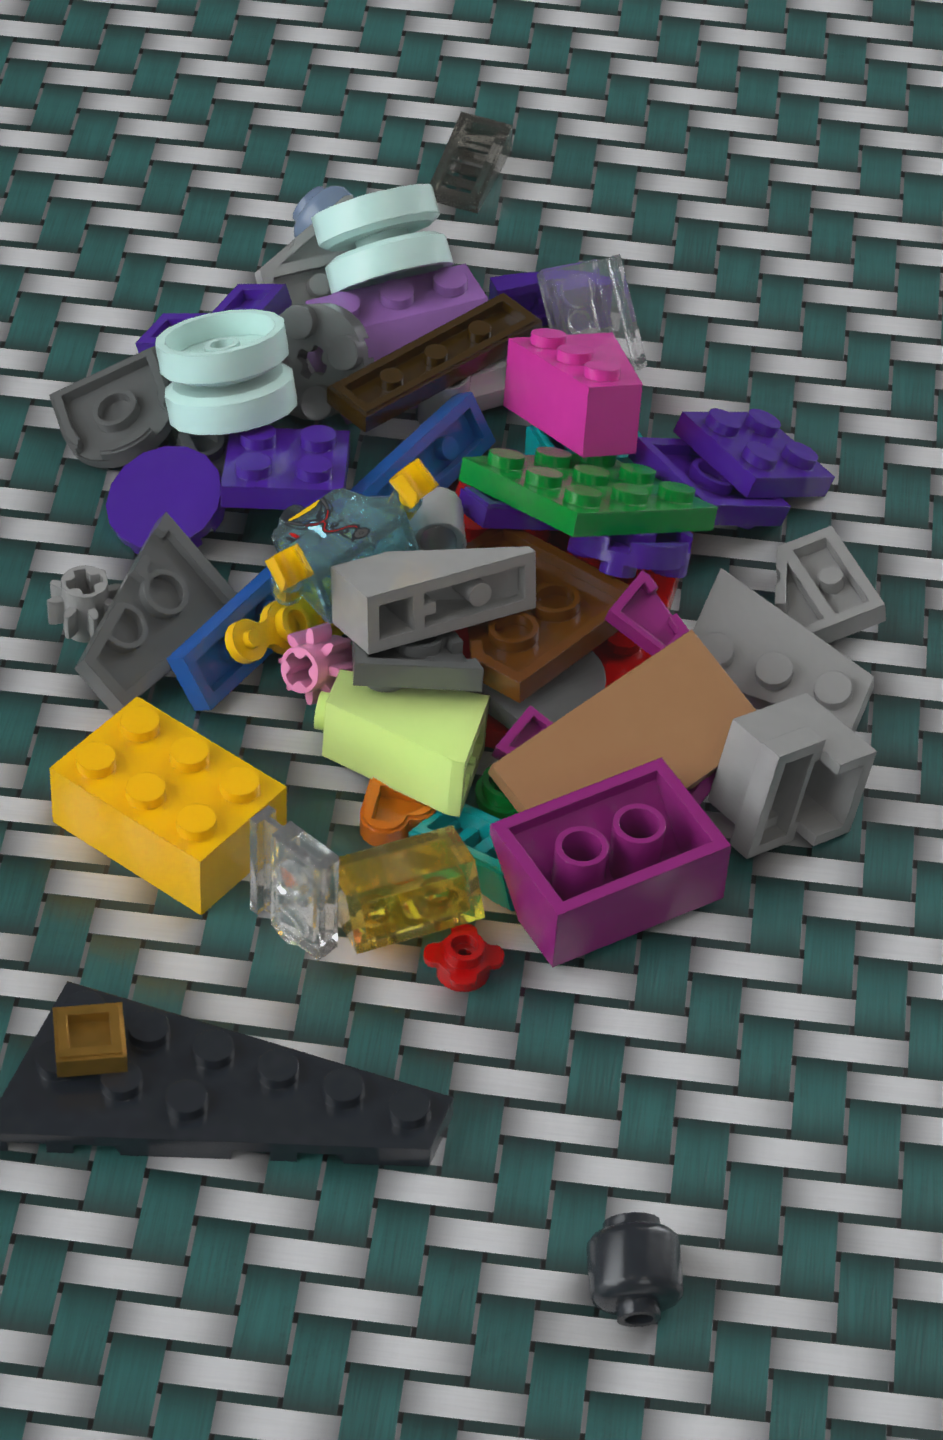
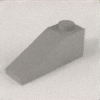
(429, 592)

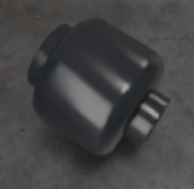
(635, 1268)

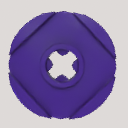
(622, 554)

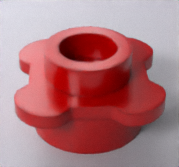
(463, 959)

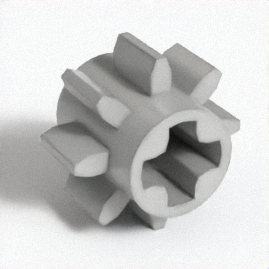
(80, 601)

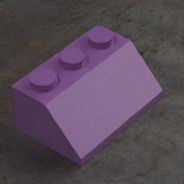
(405, 308)

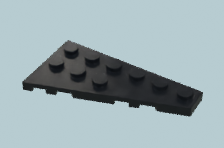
(215, 1093)

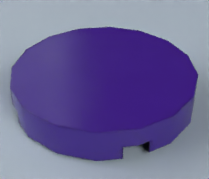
(160, 482)

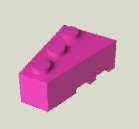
(575, 390)

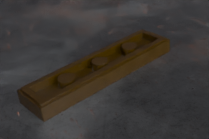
(431, 363)

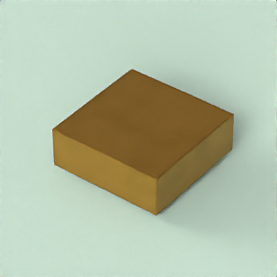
(90, 1039)

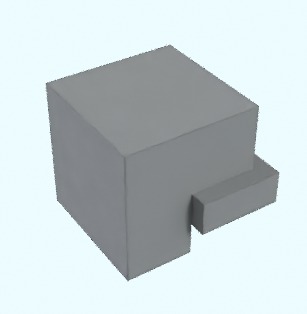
(790, 774)

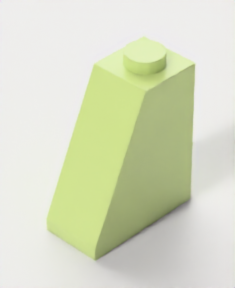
(406, 738)

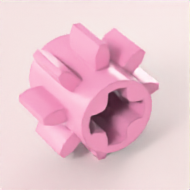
(315, 661)

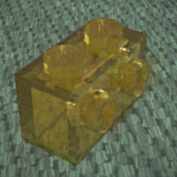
(407, 889)

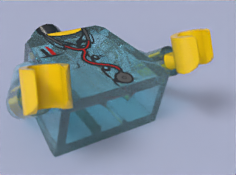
(341, 530)

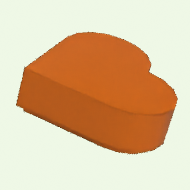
(389, 814)

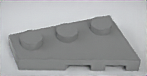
(776, 656)

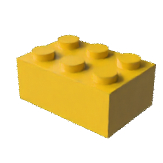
(164, 803)

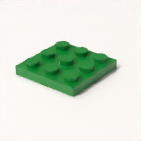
(587, 493)

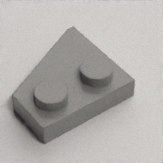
(825, 587)

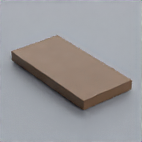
(666, 708)

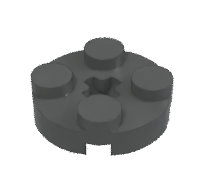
(344, 348)

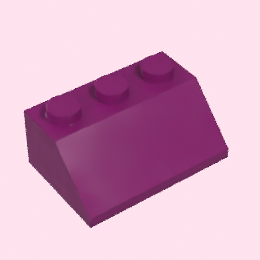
(610, 861)

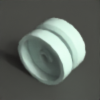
(382, 237)
(226, 372)

